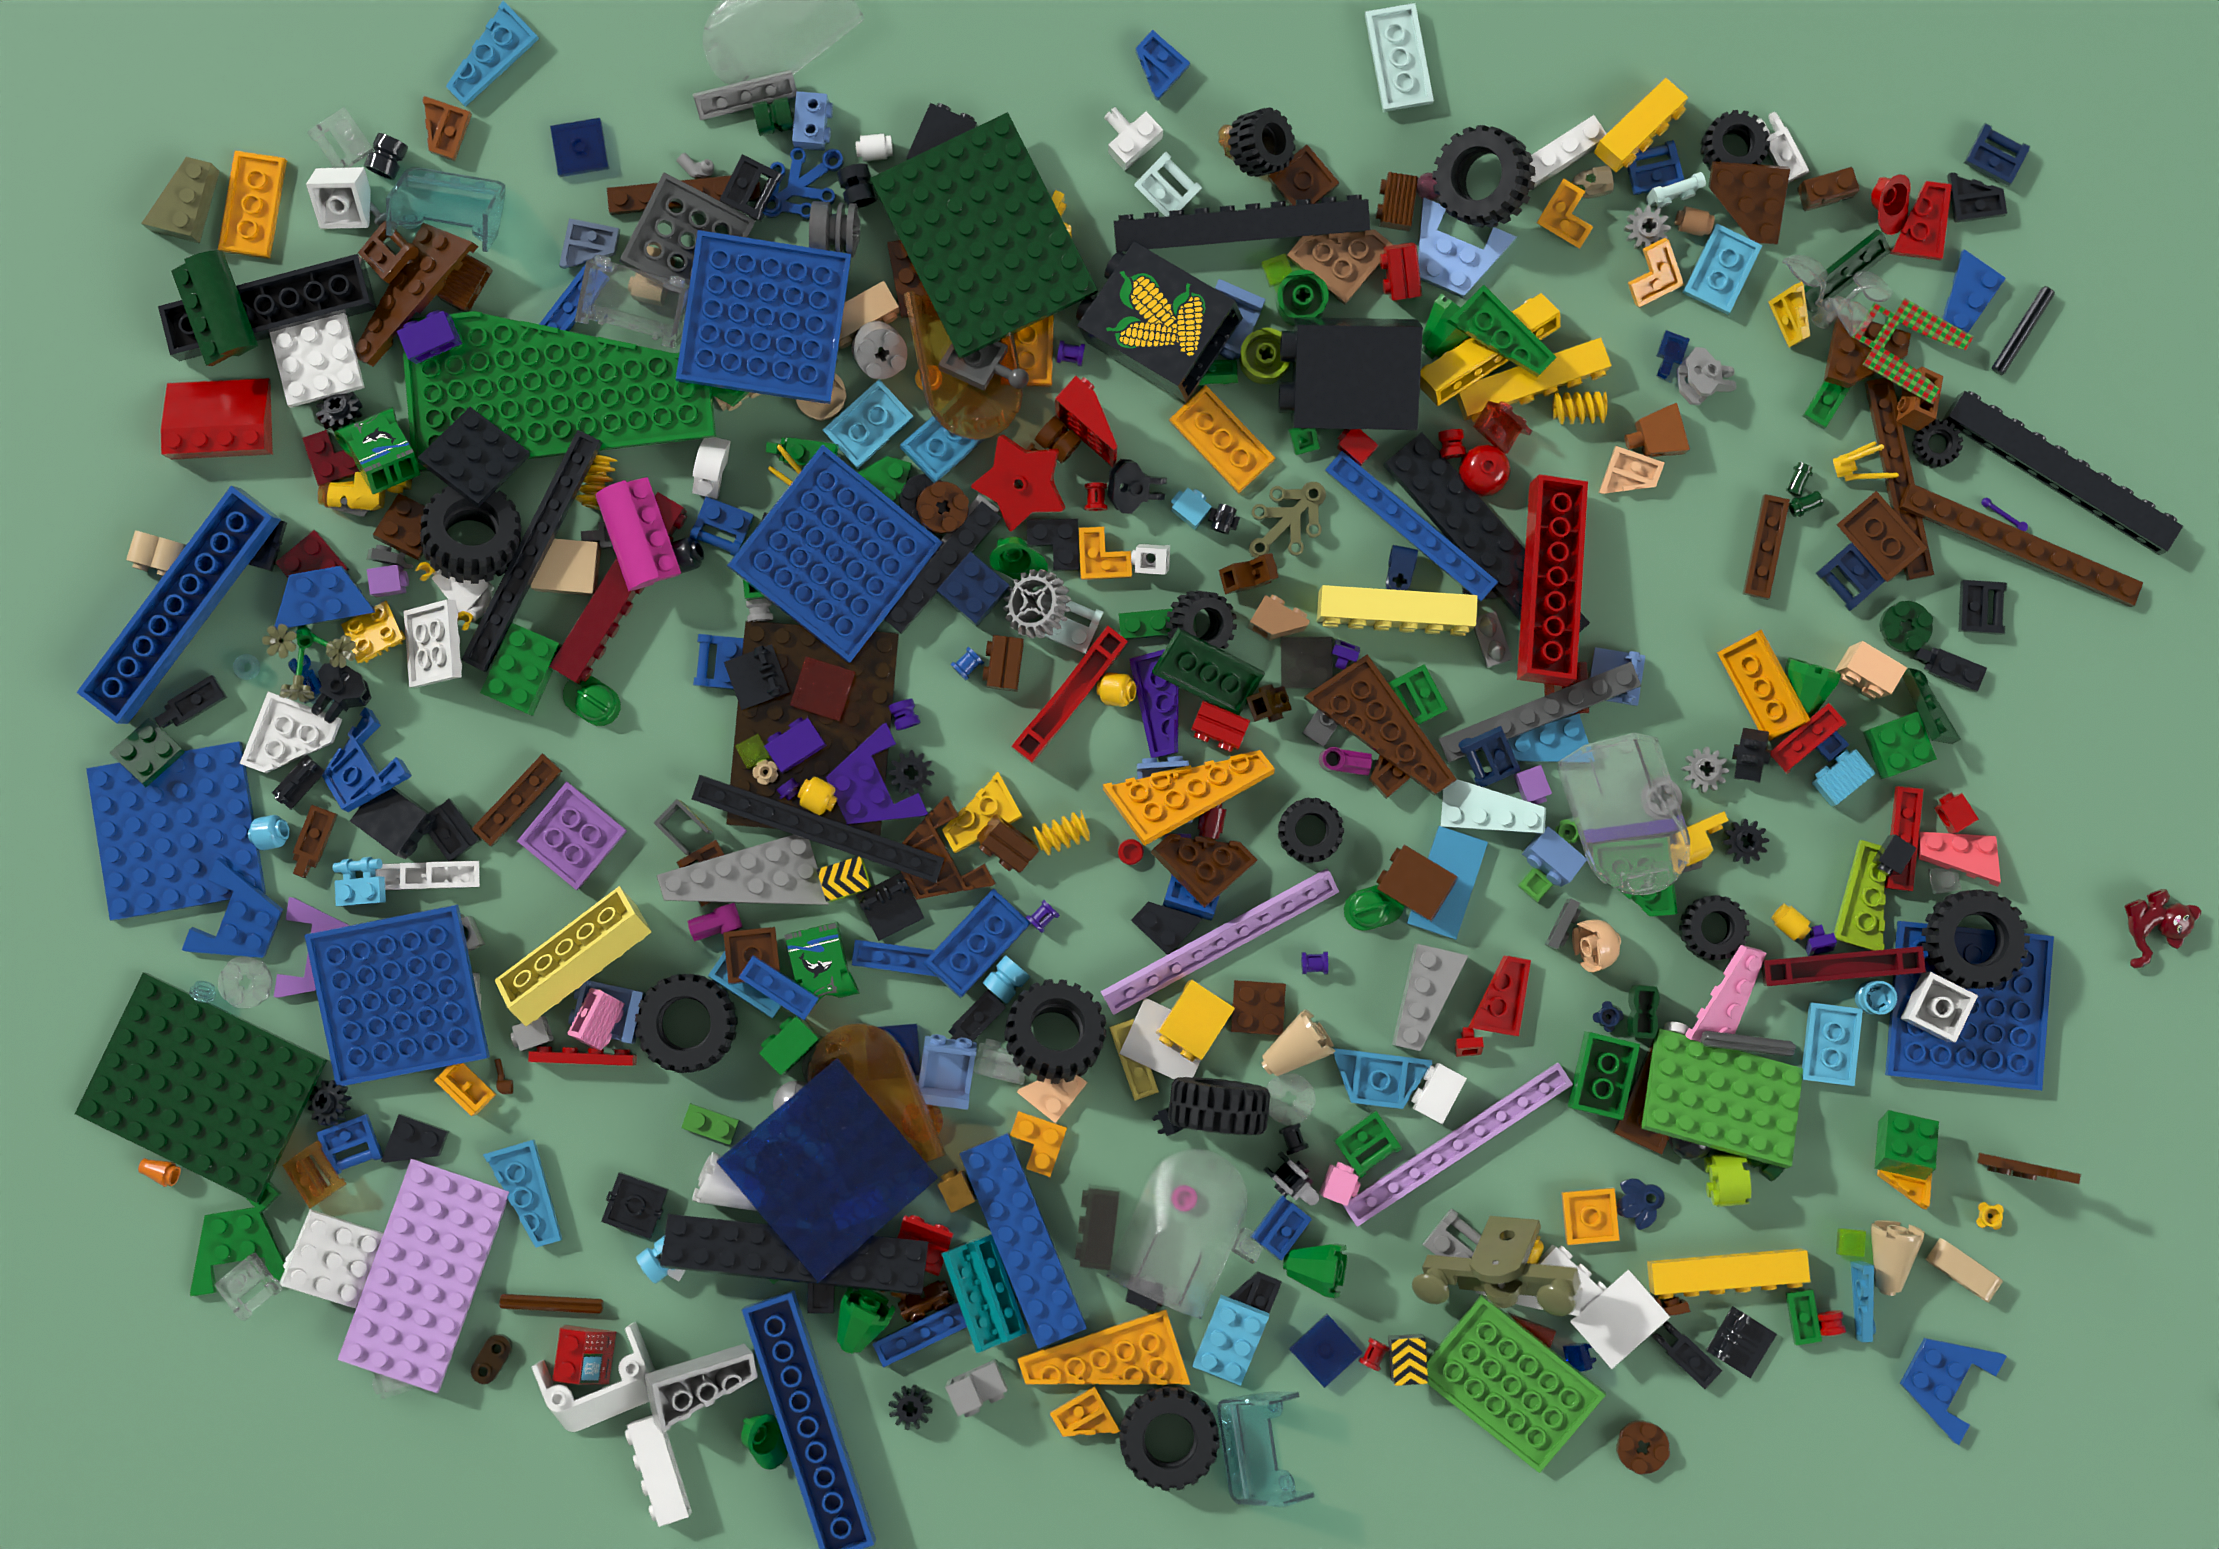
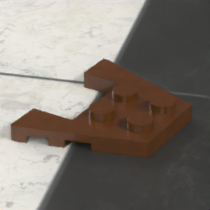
(949, 880)
(2025, 1170)

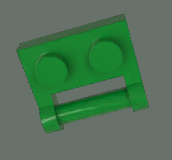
(1423, 692)
(1362, 1137)

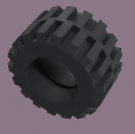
(1740, 125)
(1261, 142)
(1217, 609)
(1332, 823)
(1735, 927)

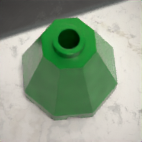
(1438, 334)
(1811, 683)
(1318, 1268)
(862, 1319)

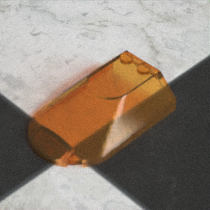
(953, 402)
(886, 1076)

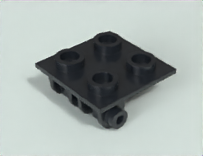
(756, 676)
(890, 906)
(1741, 1342)

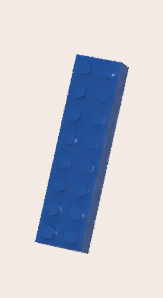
(1023, 1240)

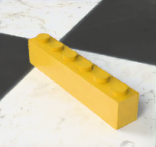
(1473, 360)
(1521, 386)
(1728, 1272)

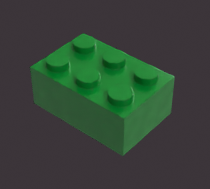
(521, 669)
(1603, 1075)

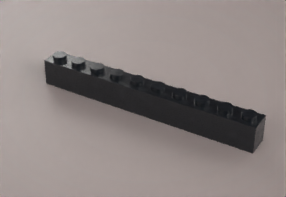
(1243, 224)
(2063, 473)

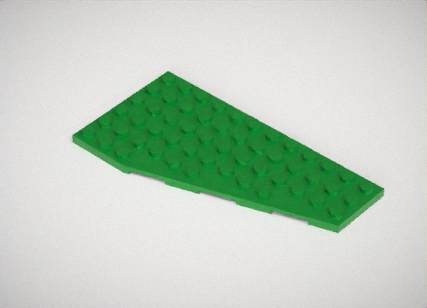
(549, 384)

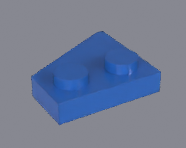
(1160, 63)

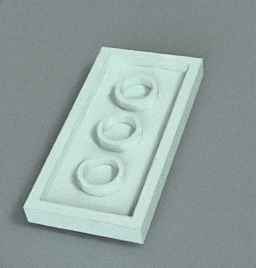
(1399, 57)

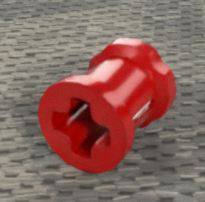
(1099, 488)
(1374, 1354)

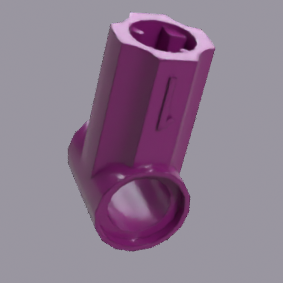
(1348, 761)
(720, 920)

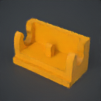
(465, 1088)

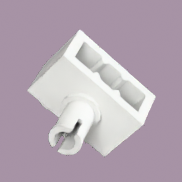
(1133, 138)

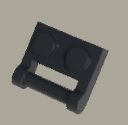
(743, 183)
(1974, 607)

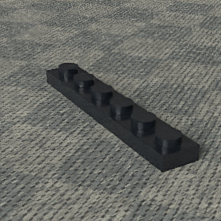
(942, 564)

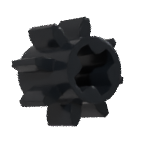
(1223, 519)

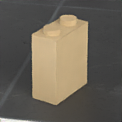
(569, 568)

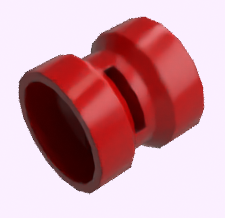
(1452, 443)

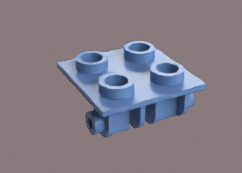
(1609, 659)

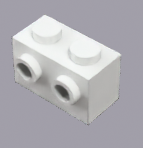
(1438, 1092)

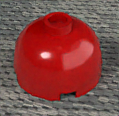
(1485, 470)

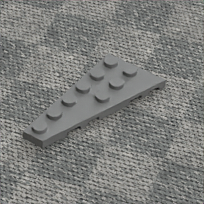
(762, 874)

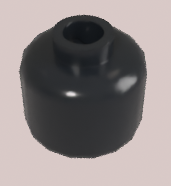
(688, 554)

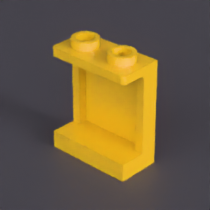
(1194, 1021)

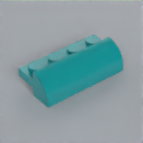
(984, 1293)

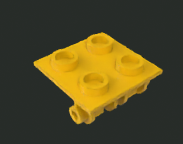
(373, 633)

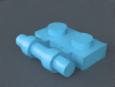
(360, 890)

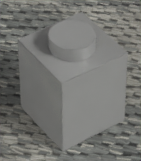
(533, 1035)

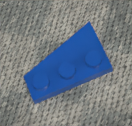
(1971, 291)

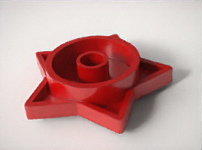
(1033, 469)

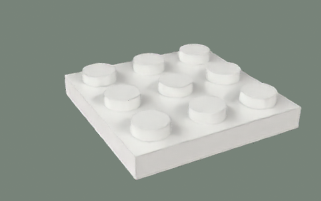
(317, 360)
(432, 643)
(332, 1259)

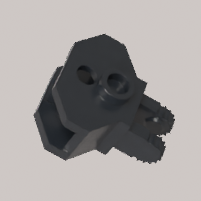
(1134, 486)
(342, 688)
(1751, 755)
(1293, 1180)

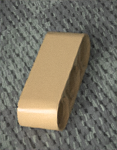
(1964, 1270)

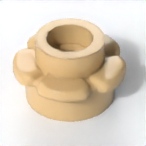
(763, 778)

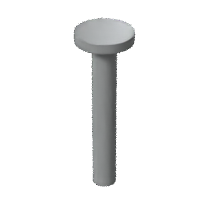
(380, 217)

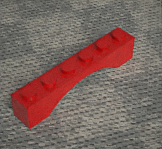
(1070, 695)

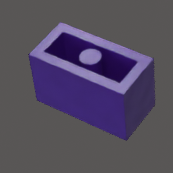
(429, 336)
(794, 745)

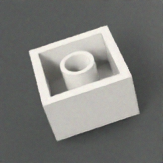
(1939, 1007)

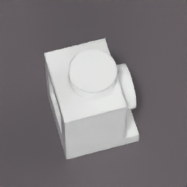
(1143, 565)

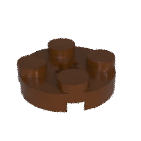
(928, 511)
(1649, 1433)

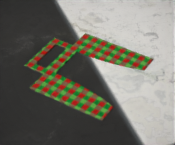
(1893, 367)

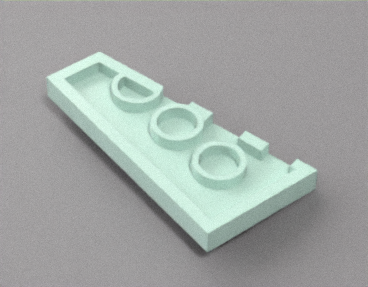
(1484, 809)

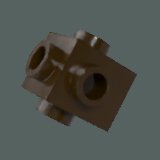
(1269, 703)

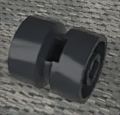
(386, 154)
(856, 183)

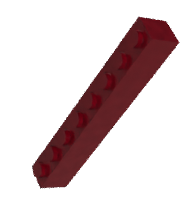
(606, 609)

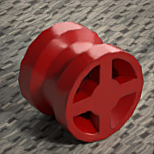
(1831, 1323)

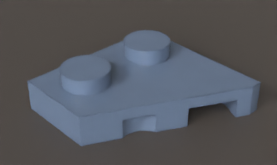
(587, 240)

